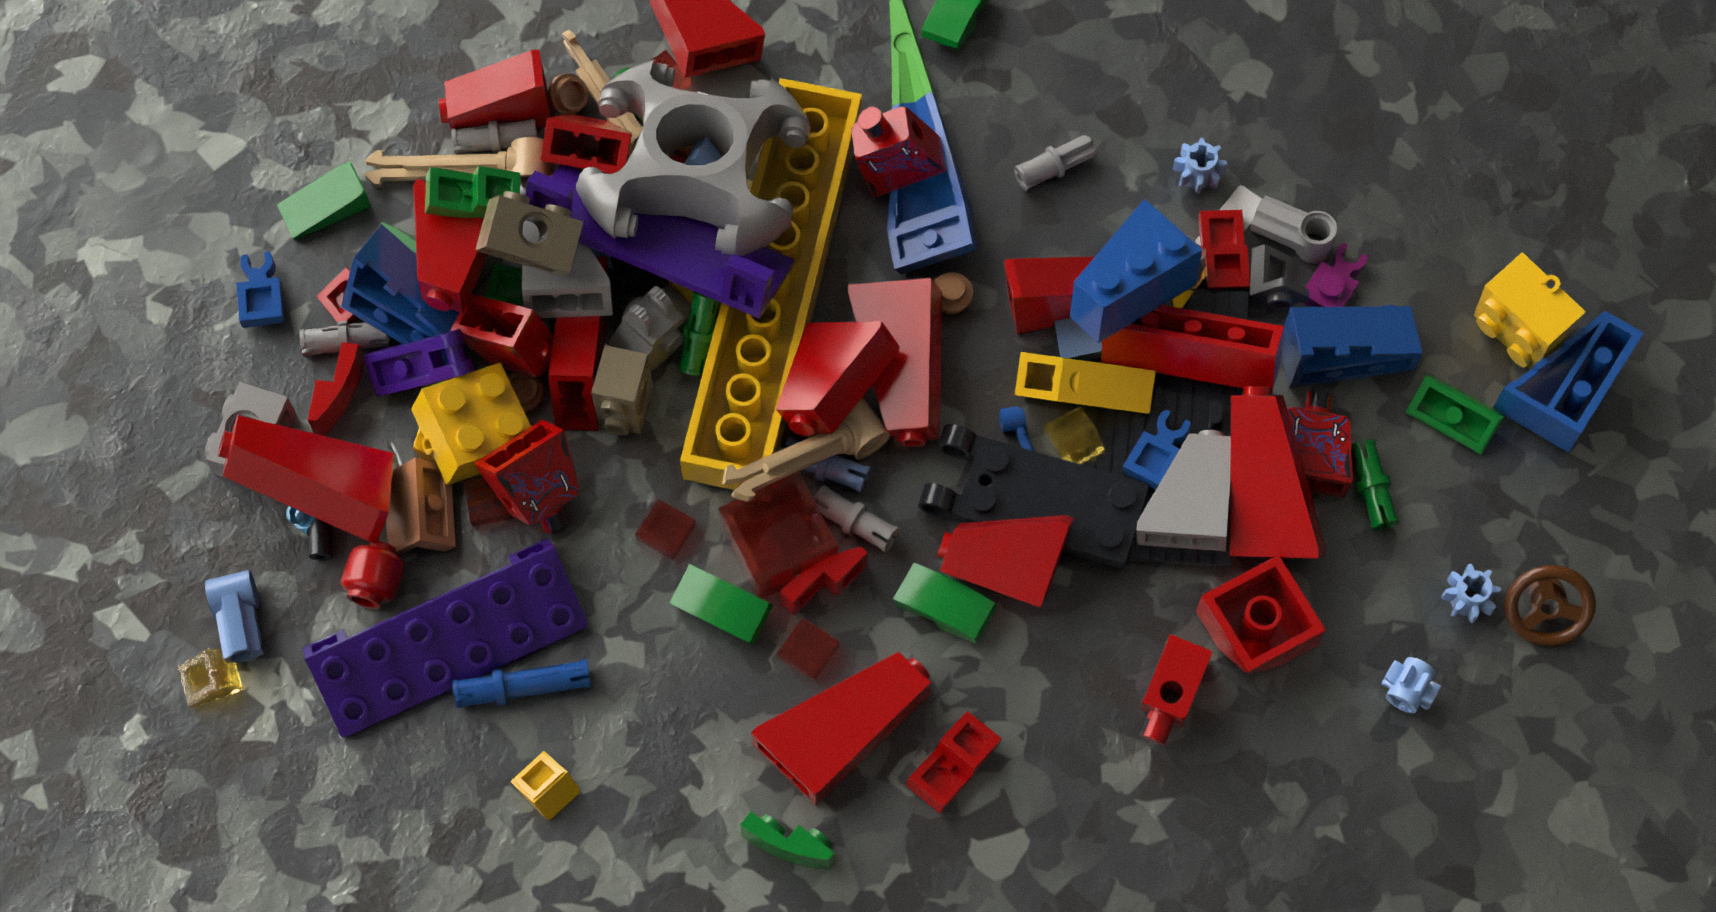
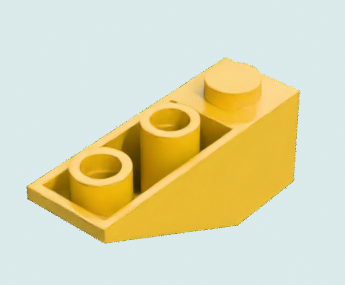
(1085, 382)

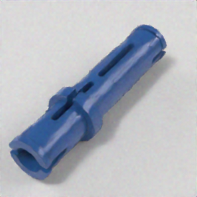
(521, 683)

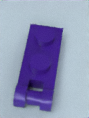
(417, 363)

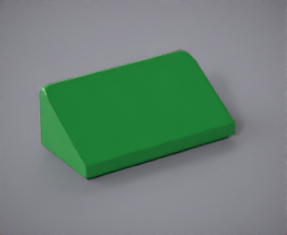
(1454, 413)

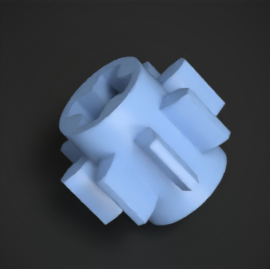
(1204, 155)
(1480, 584)
(1411, 685)

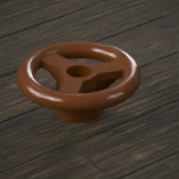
(1545, 587)

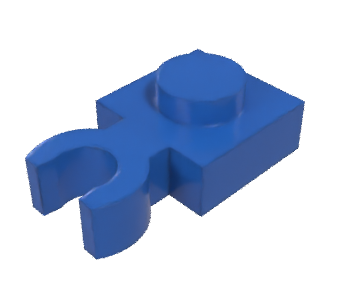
(260, 297)
(1155, 454)

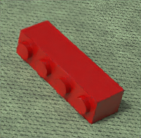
(1199, 347)

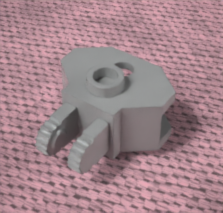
(653, 325)

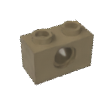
(503, 235)
(622, 390)

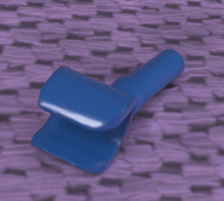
(1014, 420)

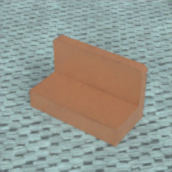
(420, 508)

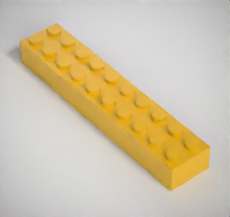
(752, 356)

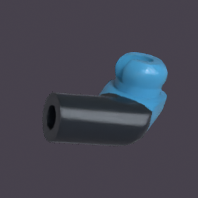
(319, 532)

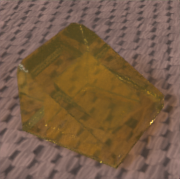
(1074, 436)
(208, 677)

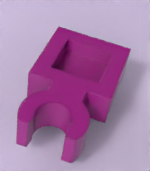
(1334, 284)

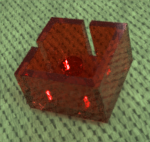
(775, 534)

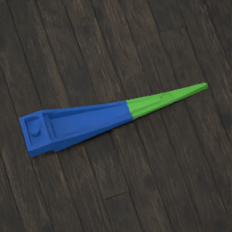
(932, 216)

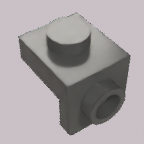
(1272, 279)

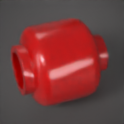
(373, 575)

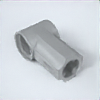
(1292, 226)

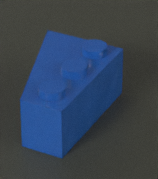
(1134, 273)
(387, 292)
(1348, 343)
(1570, 383)

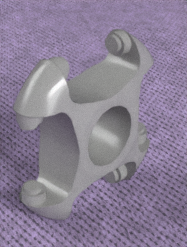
(708, 192)

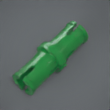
(698, 334)
(1373, 485)

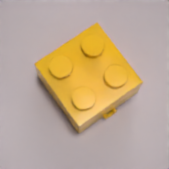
(1526, 312)
(468, 419)

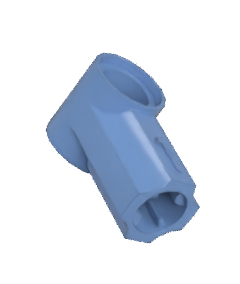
(234, 606)

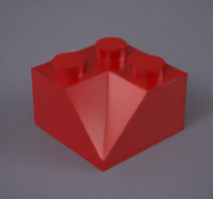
(1261, 618)

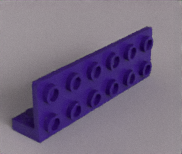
(672, 248)
(445, 640)

